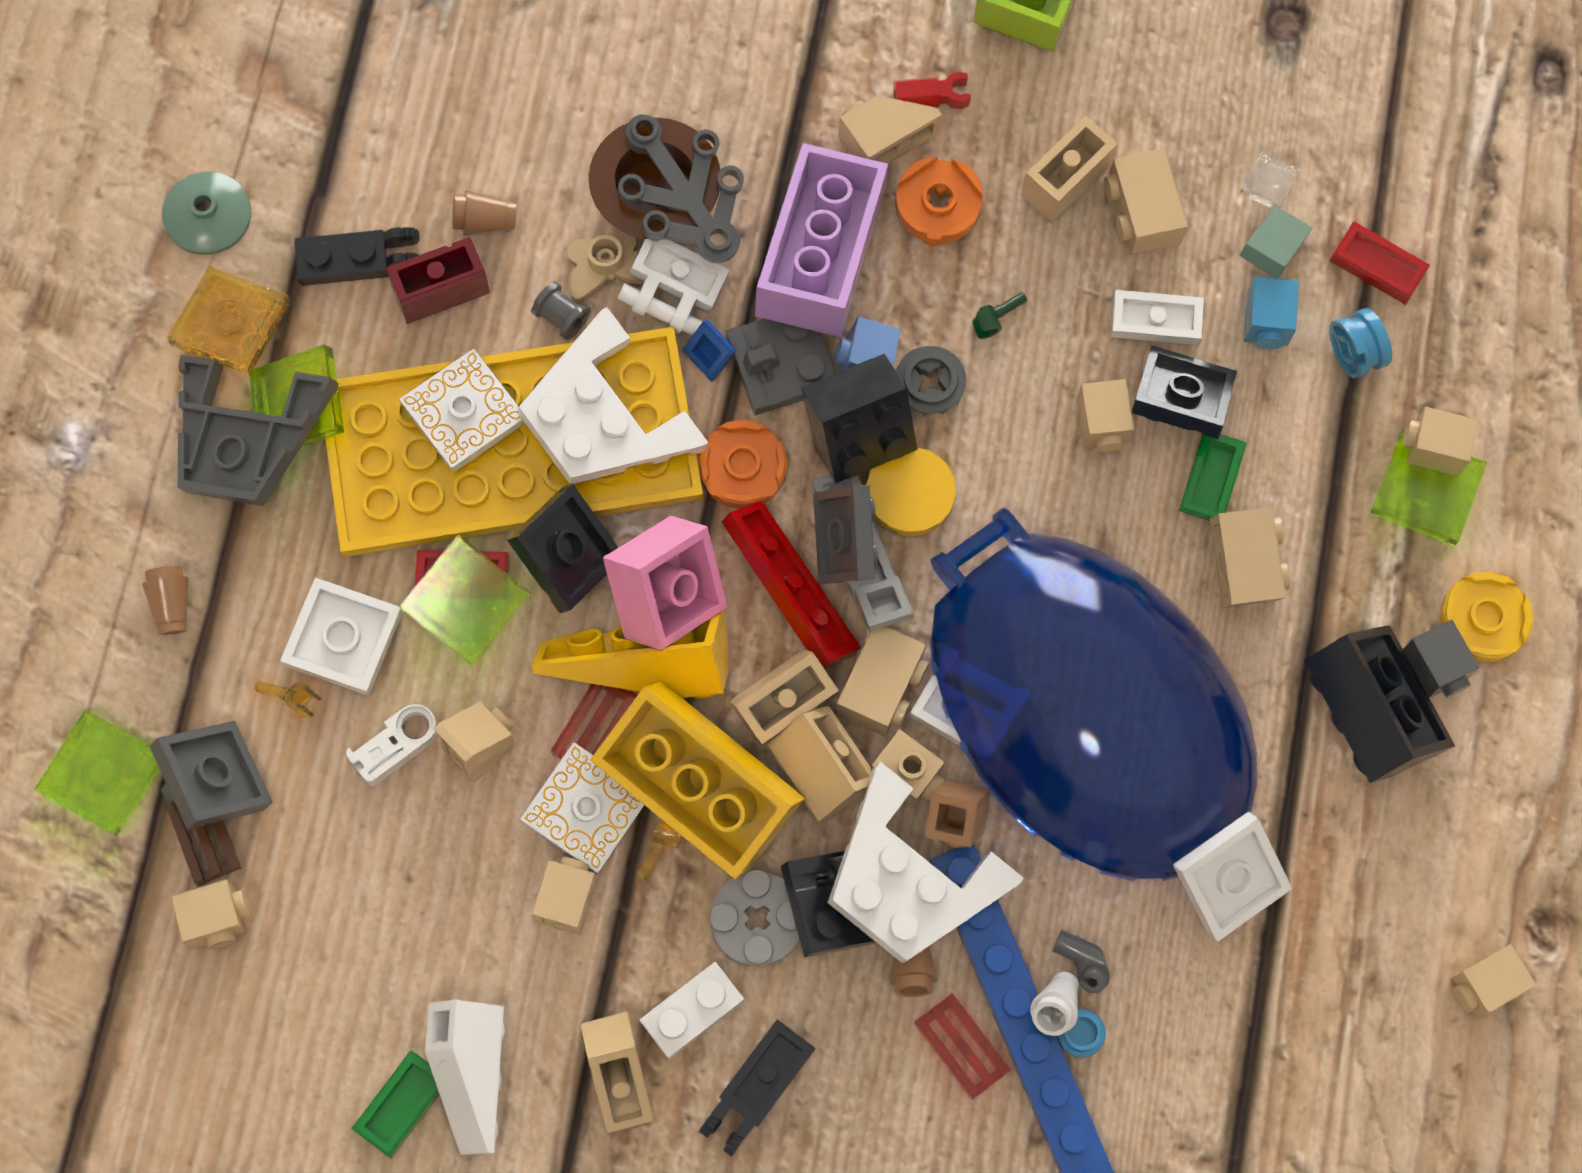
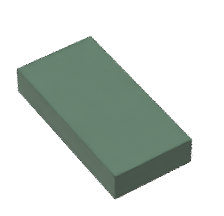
(1276, 242)

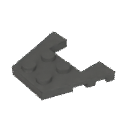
(239, 451)

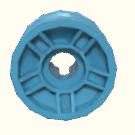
(1360, 343)

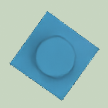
(1271, 312)

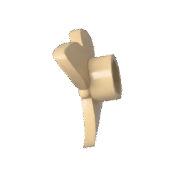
(601, 261)

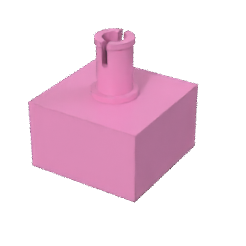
(665, 582)

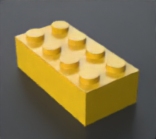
(697, 779)

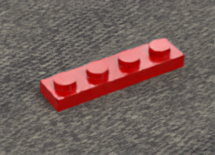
(790, 584)

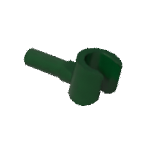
(986, 320)

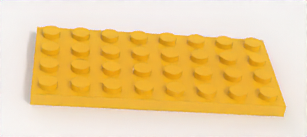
(401, 493)

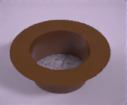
(615, 159)

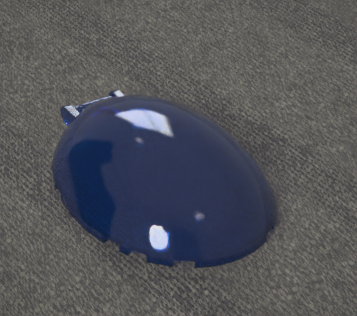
(1089, 702)

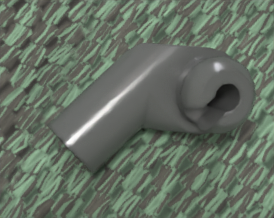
(1087, 958)

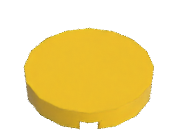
(912, 493)
(1489, 615)

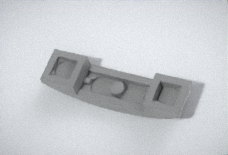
(879, 599)

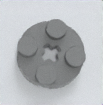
(729, 920)

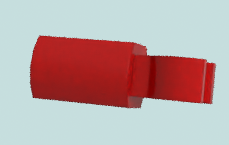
(933, 91)

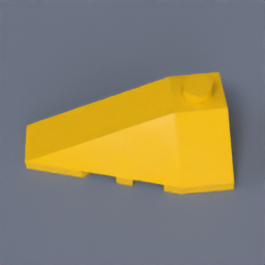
(690, 666)

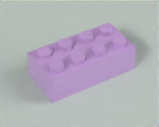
(821, 240)

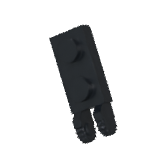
(351, 255)
(760, 1082)

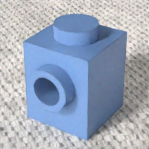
(866, 341)

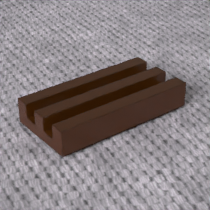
(216, 870)

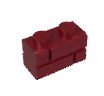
(438, 280)

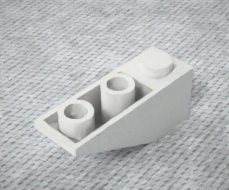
(465, 1064)

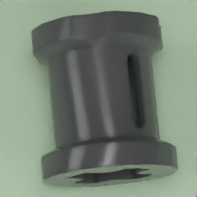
(560, 310)

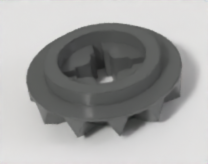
(927, 361)

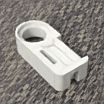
(391, 747)

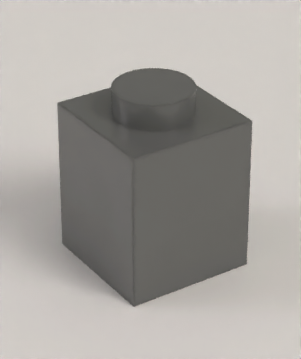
(1441, 660)

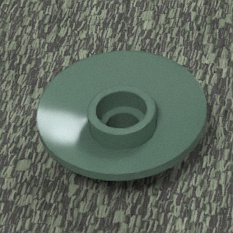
(211, 229)

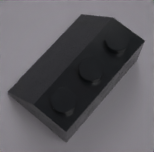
(1378, 703)

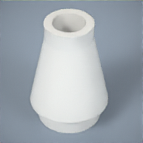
(1056, 1006)

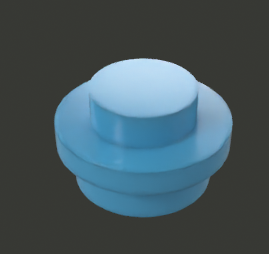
(1085, 1036)

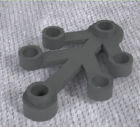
(684, 195)

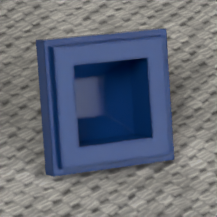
(709, 350)

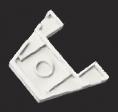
(587, 424)
(895, 890)

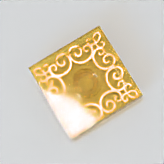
(229, 320)

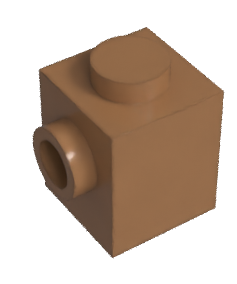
(957, 813)

